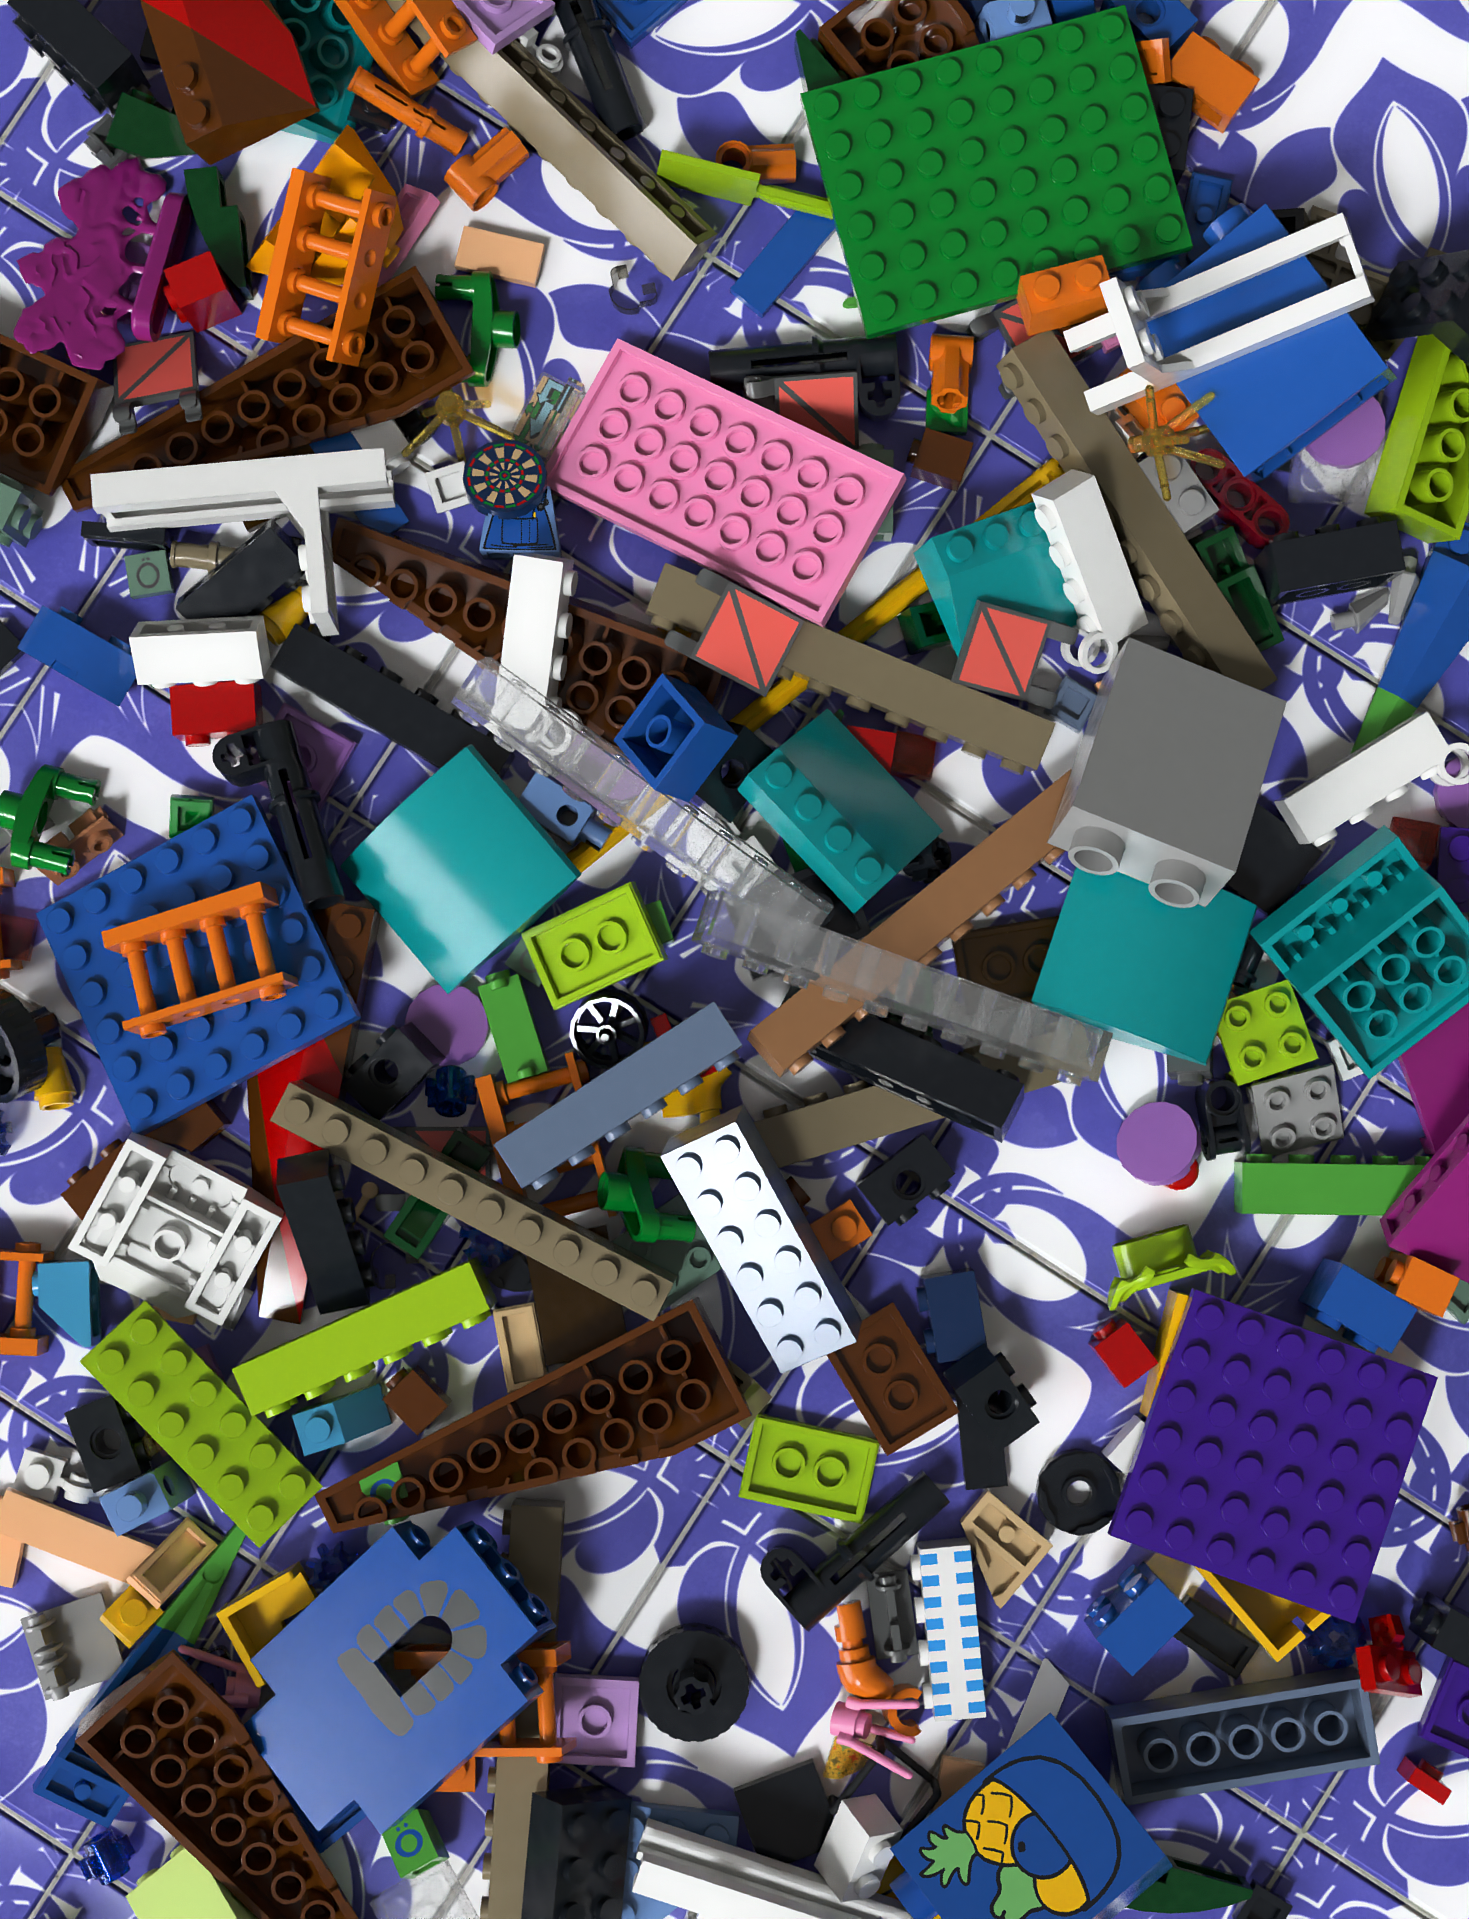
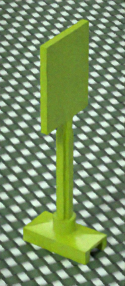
(733, 184)

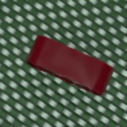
(1256, 506)

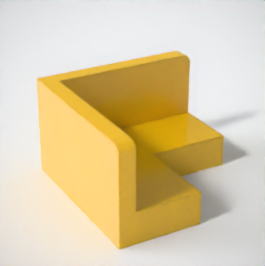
(260, 1613)

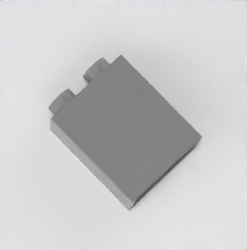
(1167, 775)

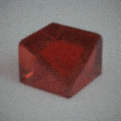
(913, 756)
(1418, 838)

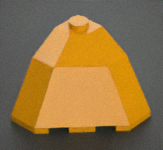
(351, 172)

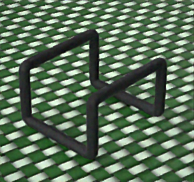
(883, 1744)

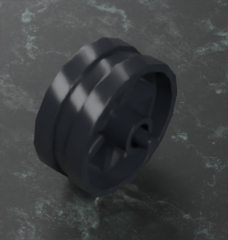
(608, 1027)

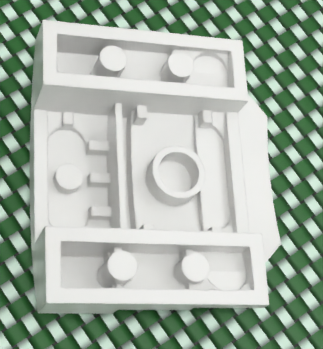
(175, 1230)

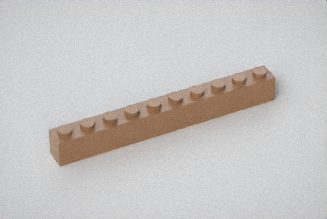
(920, 927)

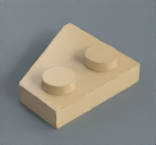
(1002, 1545)

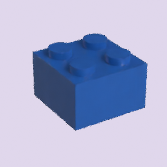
(675, 738)
(1365, 1310)
(1137, 1617)

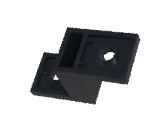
(1426, 299)

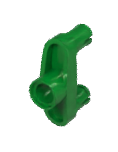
(490, 325)
(29, 812)
(631, 1195)

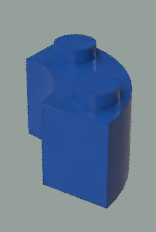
(80, 654)

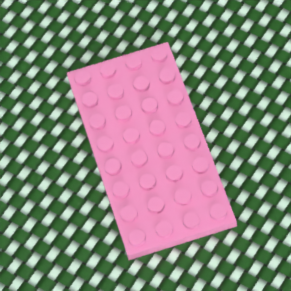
(722, 481)

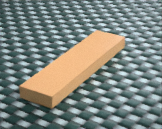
(71, 1535)

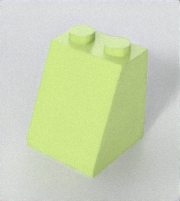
(184, 1891)

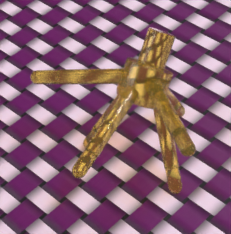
(452, 412)
(1163, 440)

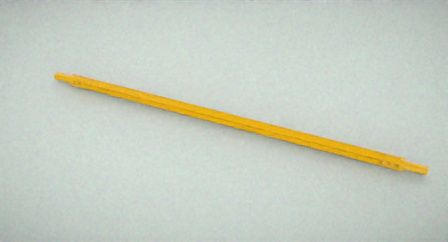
(858, 629)

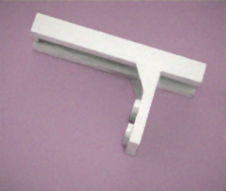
(1143, 353)
(257, 489)
(735, 1883)

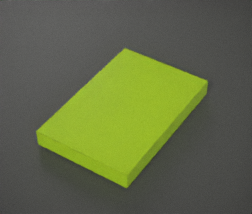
(594, 945)
(809, 1468)

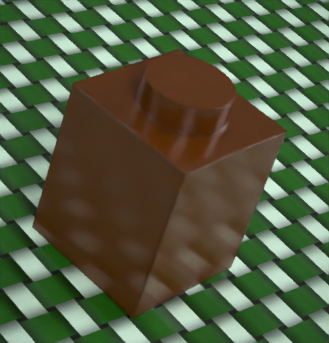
(939, 459)
(416, 1398)

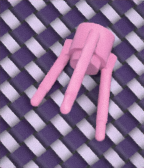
(240, 1690)
(852, 1722)

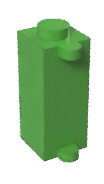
(513, 1026)

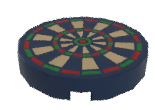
(505, 479)

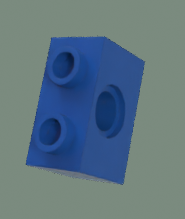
(1170, 20)

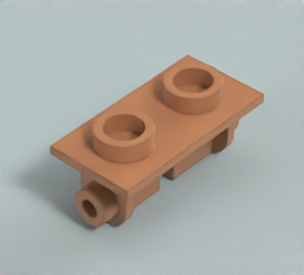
(93, 836)

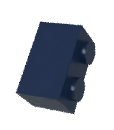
(952, 1314)

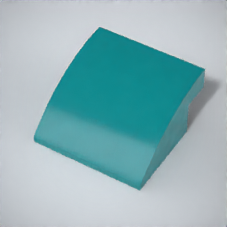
(460, 869)
(1373, 950)
(1144, 966)

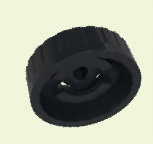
(23, 1046)
(690, 1714)

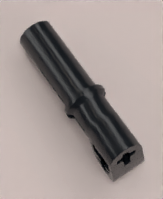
(617, 105)
(867, 356)
(284, 762)
(818, 1592)

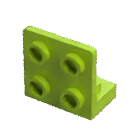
(1264, 1034)

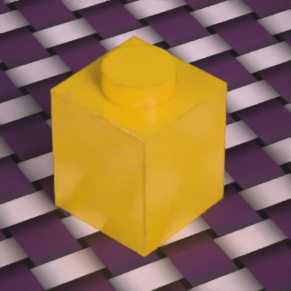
(130, 1616)

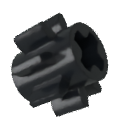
(930, 862)

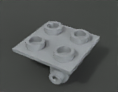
(1297, 1109)
(72, 1646)

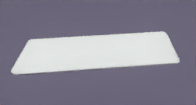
(1044, 1697)

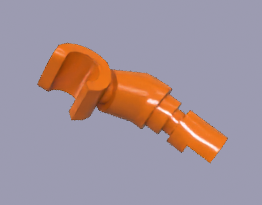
(860, 1671)

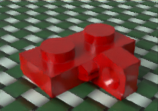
(1384, 1664)

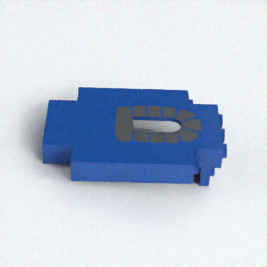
(339, 1721)

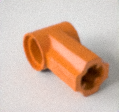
(772, 161)
(479, 176)
(950, 366)

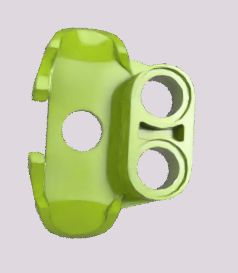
(1159, 1260)

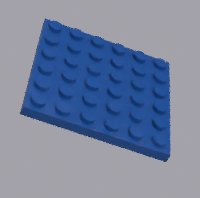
(220, 1050)

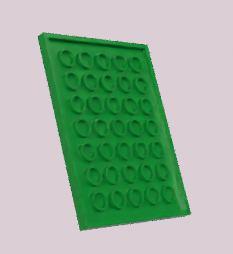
(994, 169)

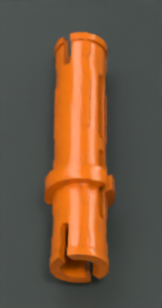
(408, 111)

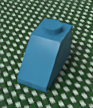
(71, 1297)
(341, 1419)

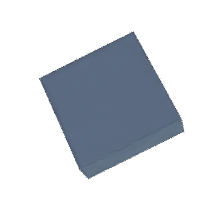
(1072, 704)

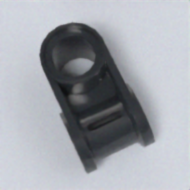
(1223, 1122)

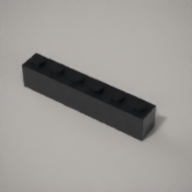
(381, 701)
(926, 1074)

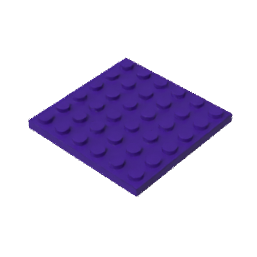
(1272, 1456)

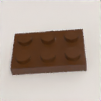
(892, 1381)

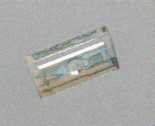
(548, 413)

